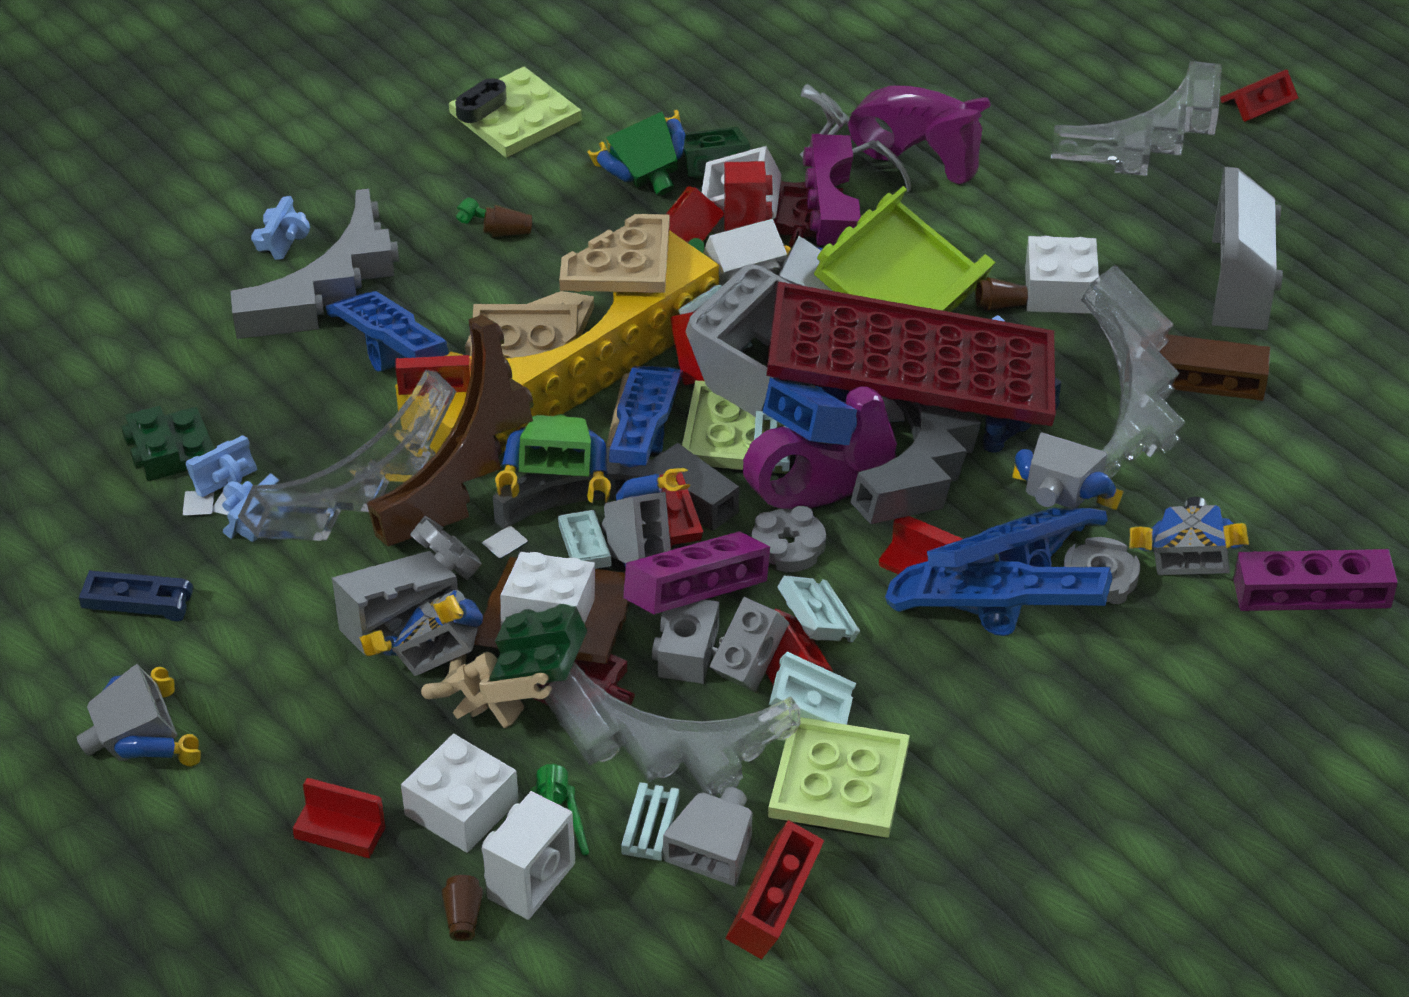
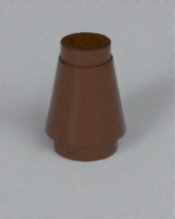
(506, 222)
(999, 294)
(462, 905)

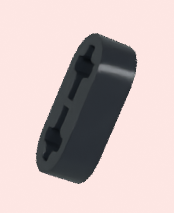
(481, 100)

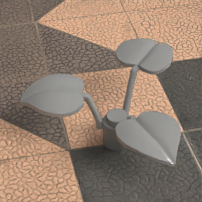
(834, 114)

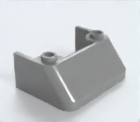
(1247, 237)
(725, 326)

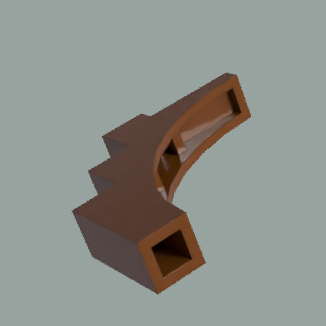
(469, 451)

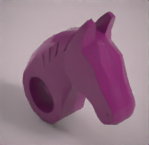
(921, 115)
(821, 470)

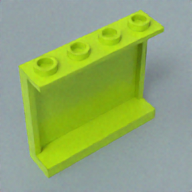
(899, 260)

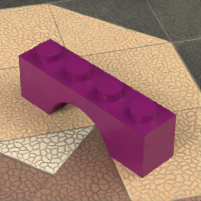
(829, 165)

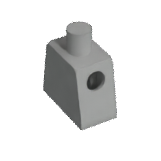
(711, 836)

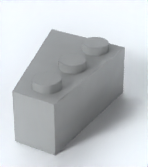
(388, 594)

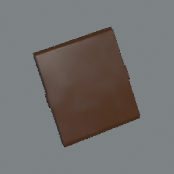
(602, 624)

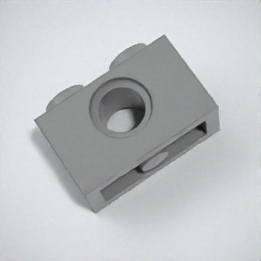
(687, 641)
(749, 644)

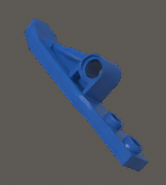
(387, 329)
(643, 413)
(1024, 540)
(998, 589)

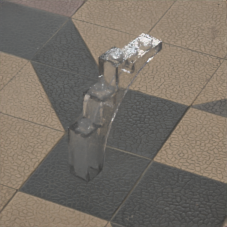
(1159, 130)
(1146, 378)
(396, 453)
(659, 744)

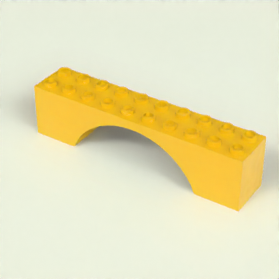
(626, 337)

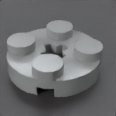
(794, 523)
(448, 548)
(1112, 554)

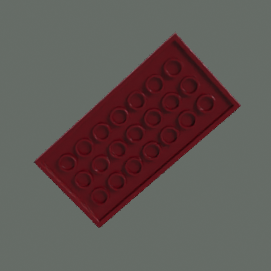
(913, 353)

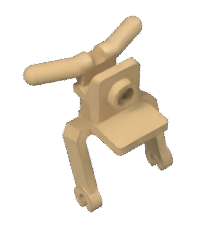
(480, 693)

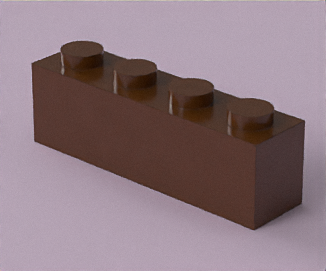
(1218, 366)

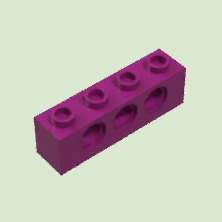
(696, 572)
(1315, 580)

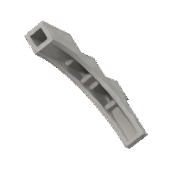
(297, 299)

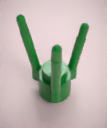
(553, 785)

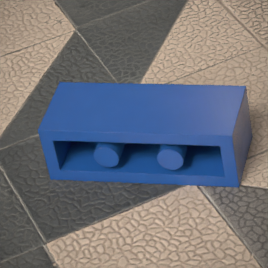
(810, 411)

